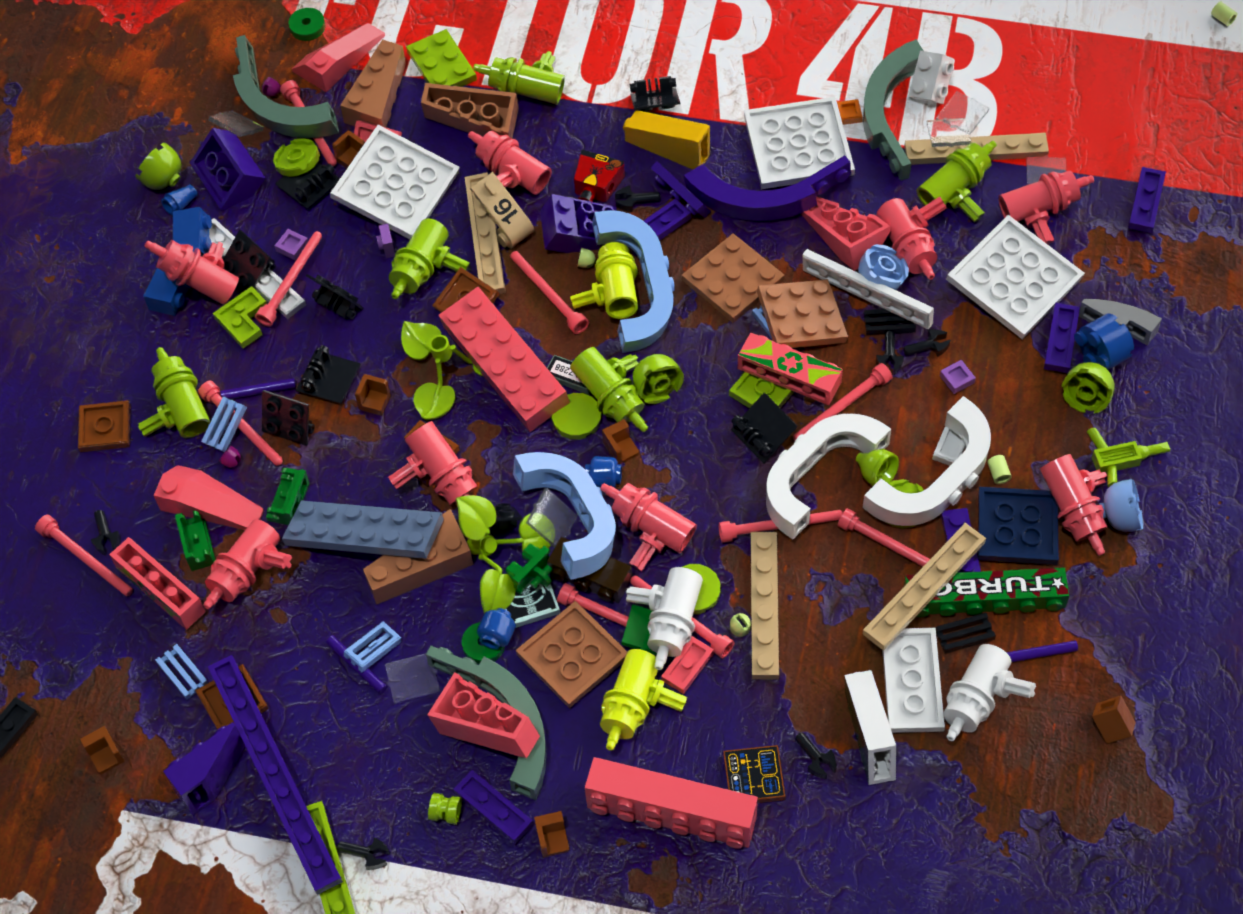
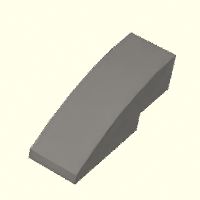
(1140, 323)

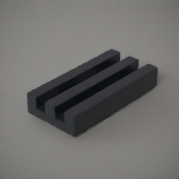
(885, 317)
(964, 623)

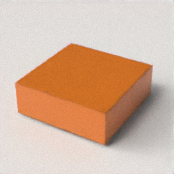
(850, 111)

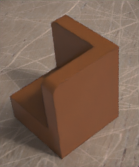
(347, 148)
(372, 394)
(618, 442)
(1113, 719)
(102, 750)
(551, 834)

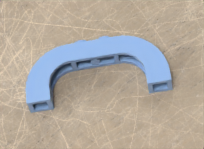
(639, 236)
(557, 472)

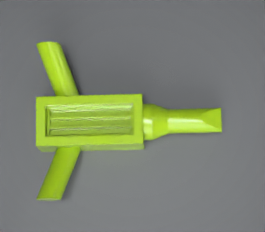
(1120, 456)

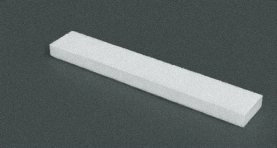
(268, 282)
(875, 293)

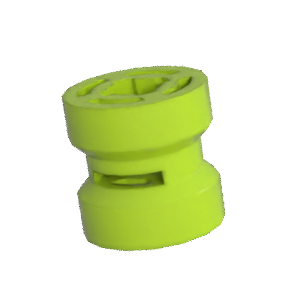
(444, 808)

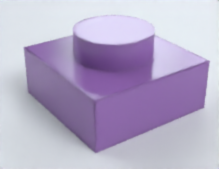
(385, 241)
(291, 244)
(957, 376)

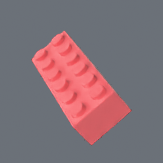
(504, 359)
(671, 803)

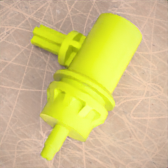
(616, 276)
(626, 703)

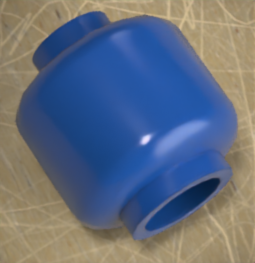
(605, 471)
(496, 628)

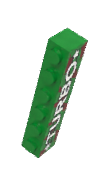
(1000, 592)

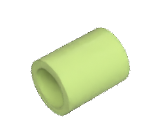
(1224, 13)
(999, 469)

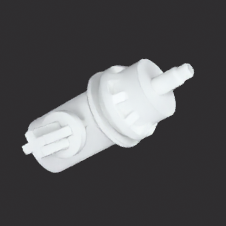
(671, 612)
(972, 697)

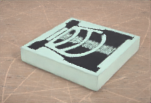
(533, 605)

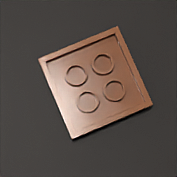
(731, 277)
(802, 313)
(572, 654)

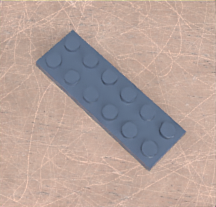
(363, 529)

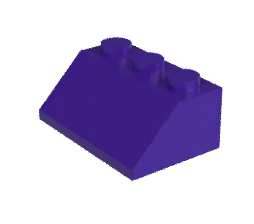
(226, 168)

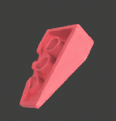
(332, 61)
(846, 230)
(193, 490)

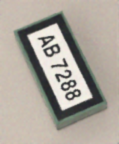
(561, 371)

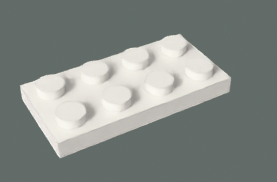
(913, 682)

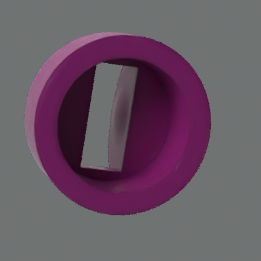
(271, 87)
(230, 457)

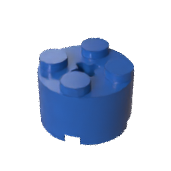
(1105, 341)

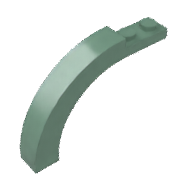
(884, 79)
(287, 120)
(499, 682)

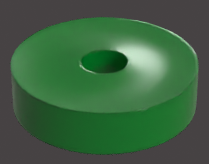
(314, 21)
(473, 650)

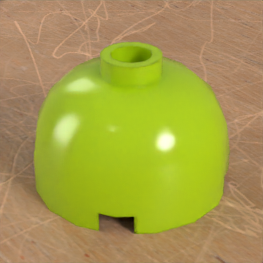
(160, 168)
(657, 377)
(1088, 387)

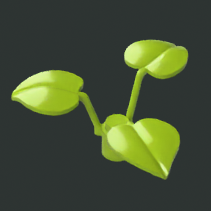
(418, 341)
(475, 518)

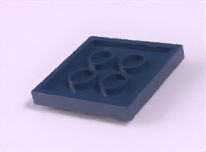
(1018, 525)

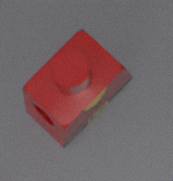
(597, 176)

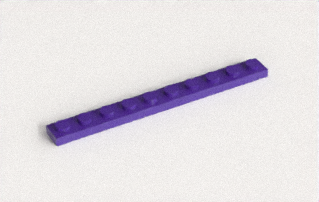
(275, 775)

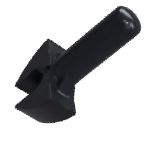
(632, 198)
(930, 343)
(890, 354)
(104, 533)
(816, 757)
(366, 852)

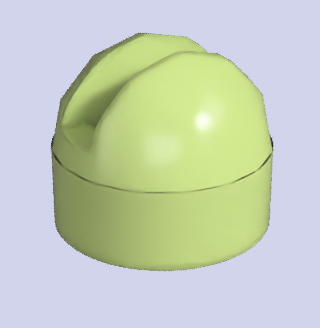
(586, 258)
(736, 627)

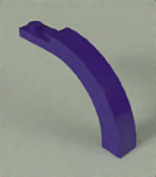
(768, 204)

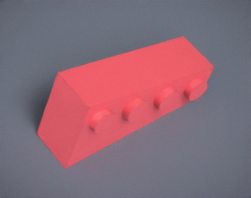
(481, 719)

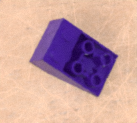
(569, 223)
(204, 770)

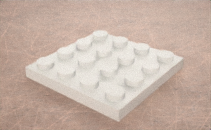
(795, 140)
(394, 181)
(1015, 276)

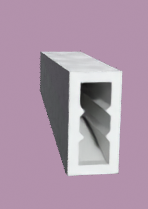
(871, 727)

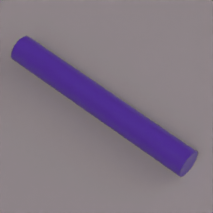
(257, 389)
(1043, 651)
(368, 675)

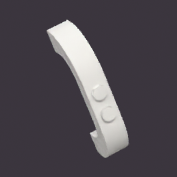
(832, 432)
(917, 508)

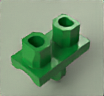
(534, 572)

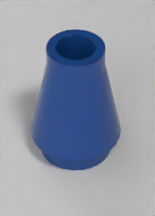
(178, 199)

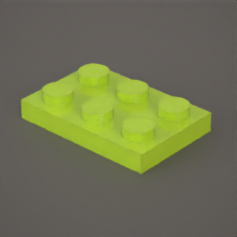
(441, 60)
(750, 388)

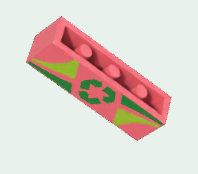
(789, 368)
(157, 583)

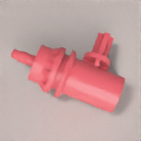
(510, 163)
(1050, 193)
(908, 234)
(197, 271)
(436, 458)
(1073, 496)
(657, 521)
(236, 569)

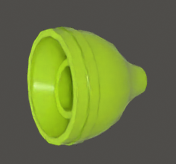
(878, 465)

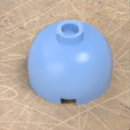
(883, 267)
(1122, 506)

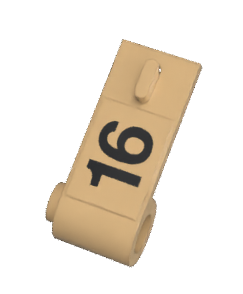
(504, 210)

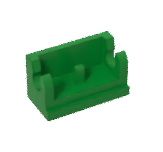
(288, 495)
(195, 541)

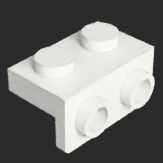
(932, 77)

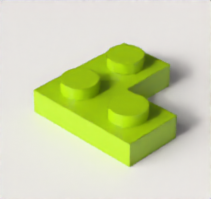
(236, 316)

